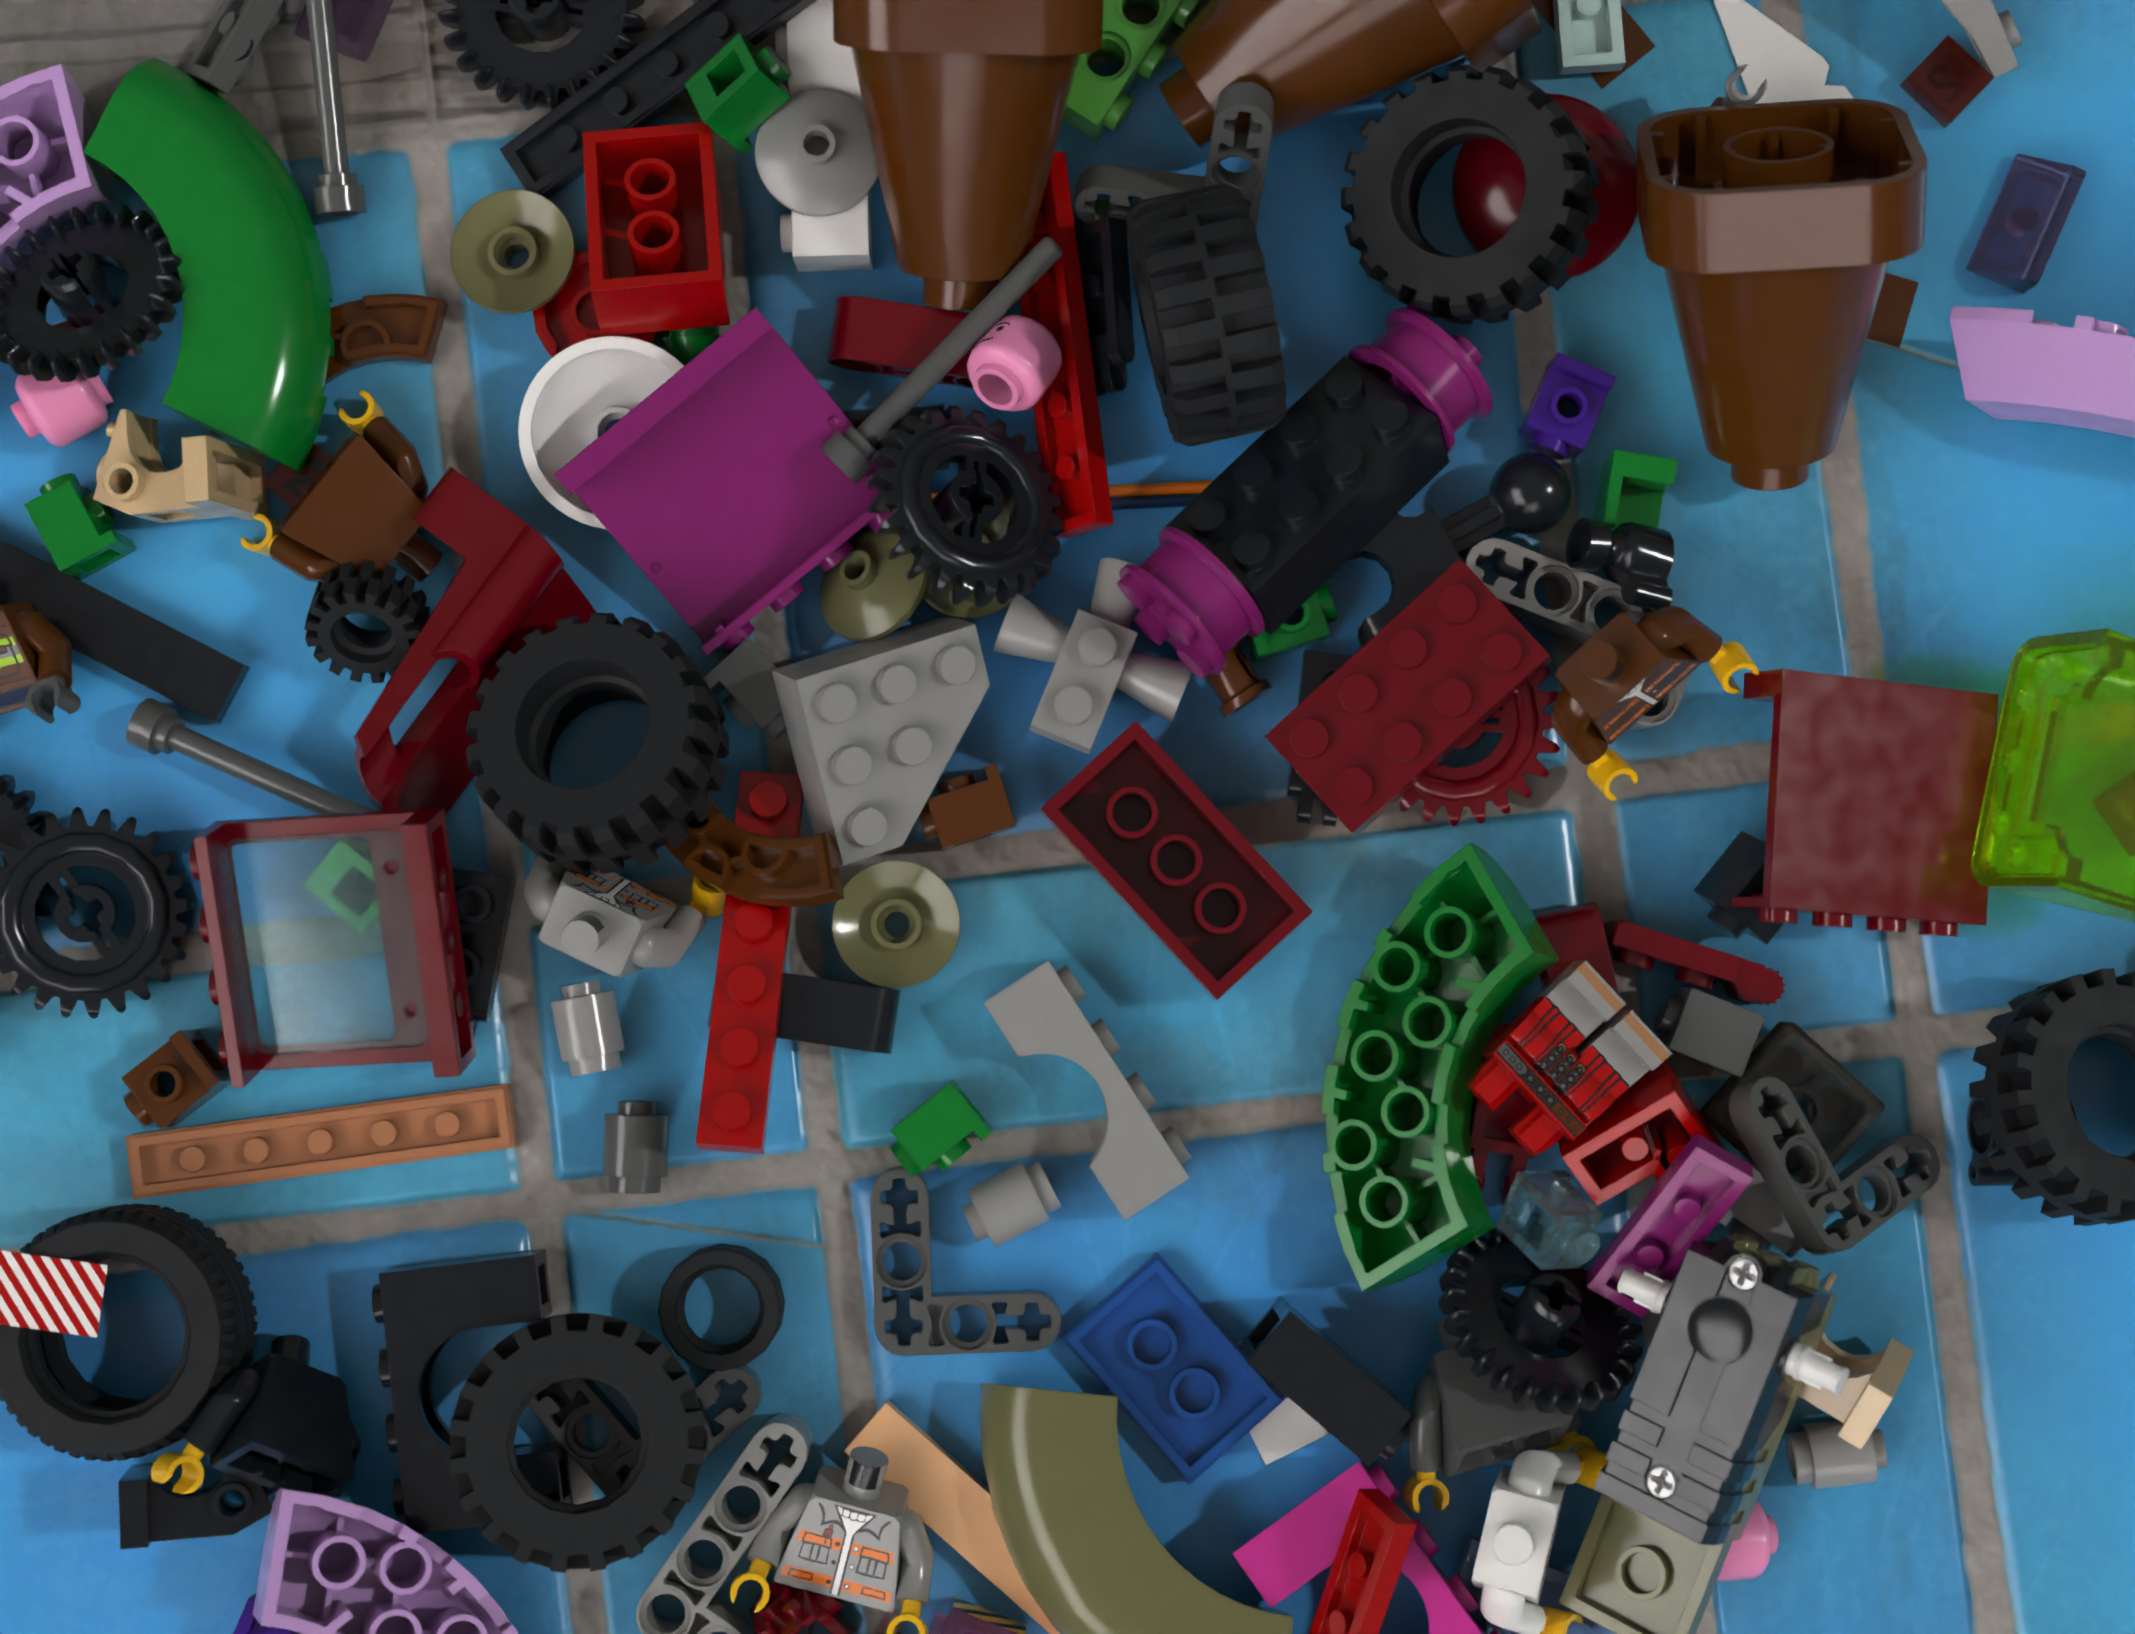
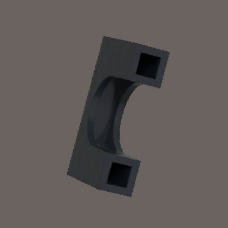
(420, 1314)

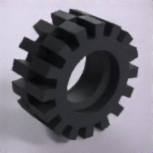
(367, 594)

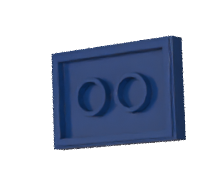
(1172, 1368)

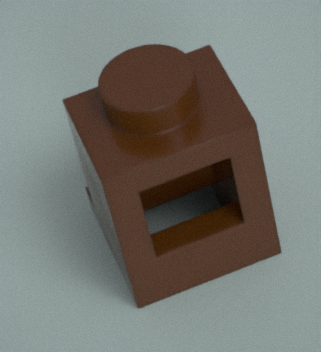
(967, 810)
(196, 1074)

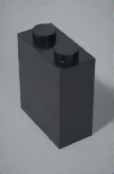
(1326, 1383)

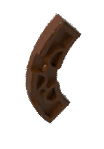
(383, 330)
(761, 866)

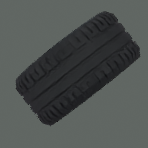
(217, 1317)

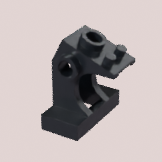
(156, 1513)

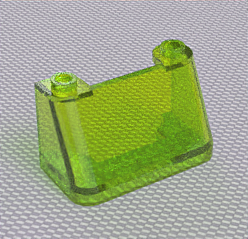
(2064, 776)

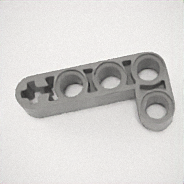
(1576, 614)
(730, 1532)

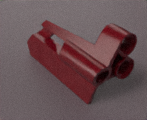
(495, 599)

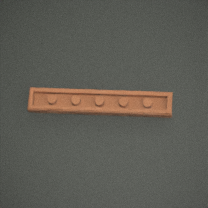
(322, 1141)

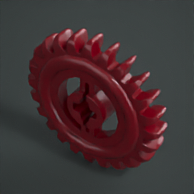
(1515, 755)

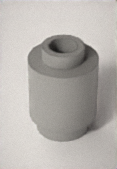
(588, 1028)
(1010, 1203)
(1829, 1461)

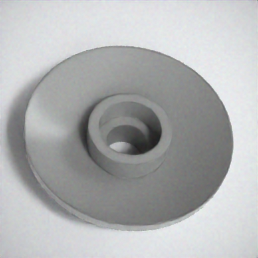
(822, 182)

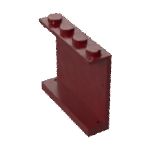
(1873, 802)

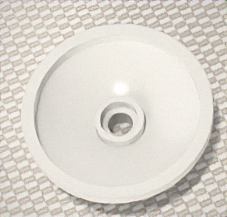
(577, 399)

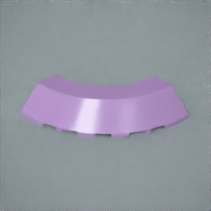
(2046, 370)

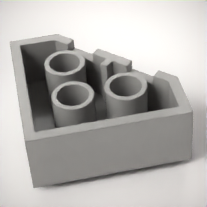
(879, 728)

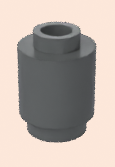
(635, 1147)

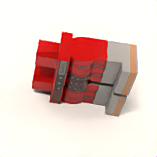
(1561, 1082)

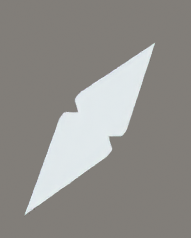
(1774, 54)

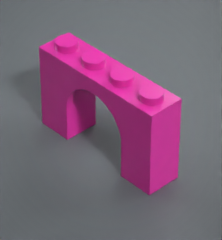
(1309, 1537)

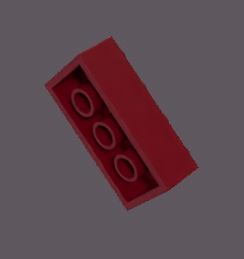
(1408, 697)
(1175, 861)

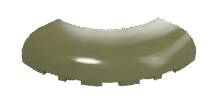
(1078, 1529)

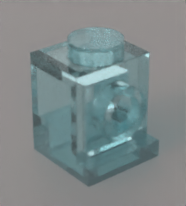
(1562, 1230)

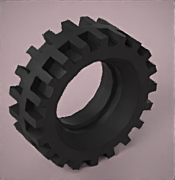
(2030, 1100)
(599, 1530)

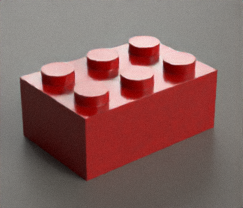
(655, 229)

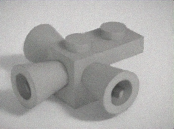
(1090, 662)

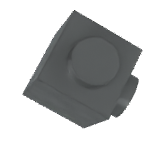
(1708, 1030)

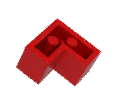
(1636, 1136)

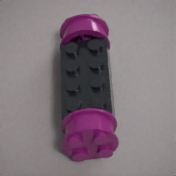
(1308, 492)

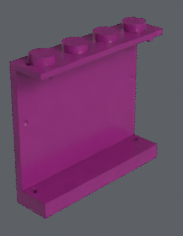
(726, 483)

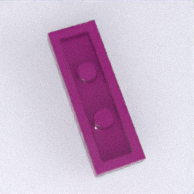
(1676, 1211)

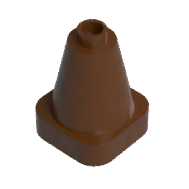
(1331, 52)
(964, 125)
(1776, 262)

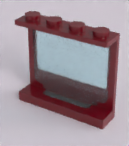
(334, 942)

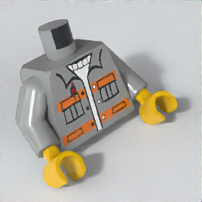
(614, 919)
(847, 1541)

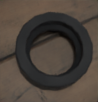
(674, 1320)

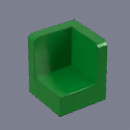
(1633, 488)

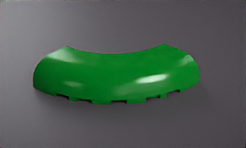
(248, 254)
(1404, 1064)

